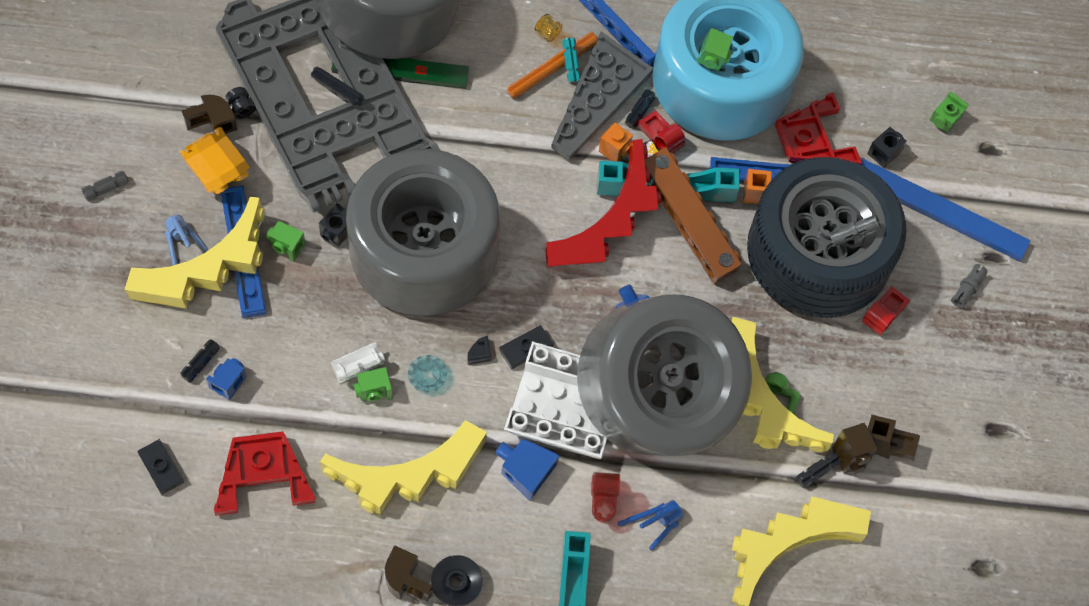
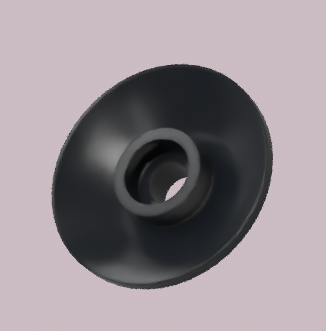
(456, 568)

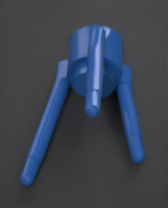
(665, 513)

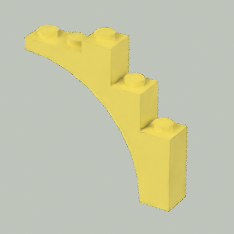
(210, 270)
(774, 419)
(411, 479)
(817, 522)

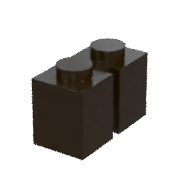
(854, 448)

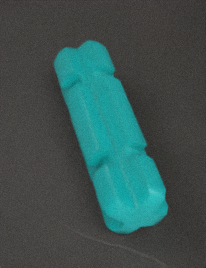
(571, 59)

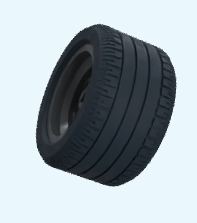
(824, 198)

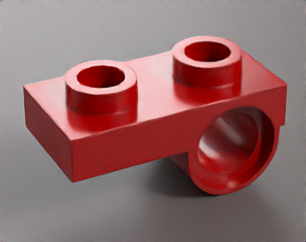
(662, 133)
(885, 310)

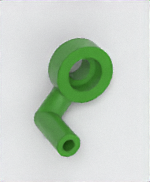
(780, 386)

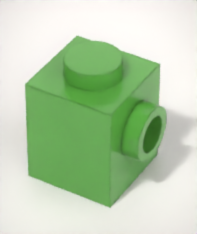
(715, 49)

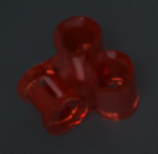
(604, 489)

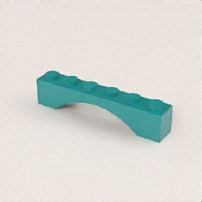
(712, 185)
(574, 568)

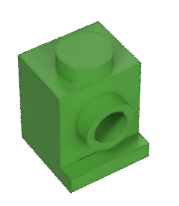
(949, 112)
(286, 240)
(373, 385)

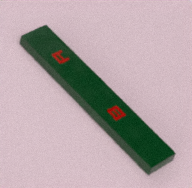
(426, 72)

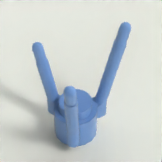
(179, 230)

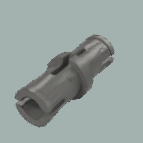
(855, 230)
(969, 286)

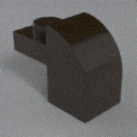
(213, 111)
(891, 440)
(399, 576)

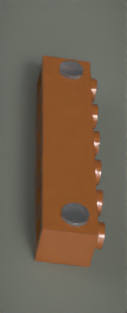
(691, 217)

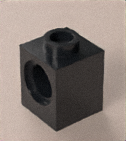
(883, 154)
(335, 216)

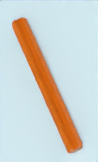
(549, 67)

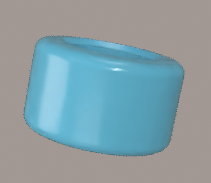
(725, 103)

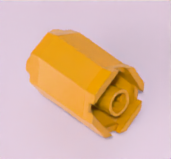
(215, 161)

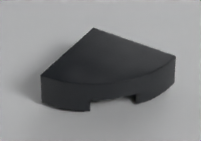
(479, 351)

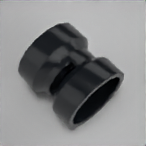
(240, 104)

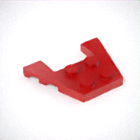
(805, 136)
(261, 461)

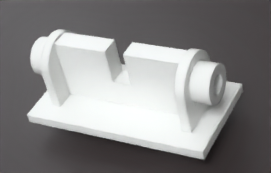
(357, 362)

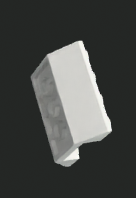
(550, 404)

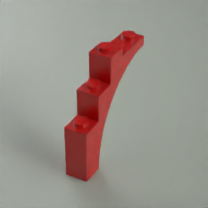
(634, 197)

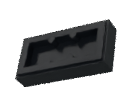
(517, 350)
(160, 466)

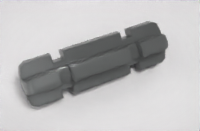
(104, 185)

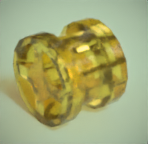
(548, 27)

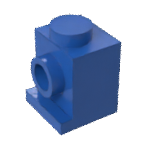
(227, 378)

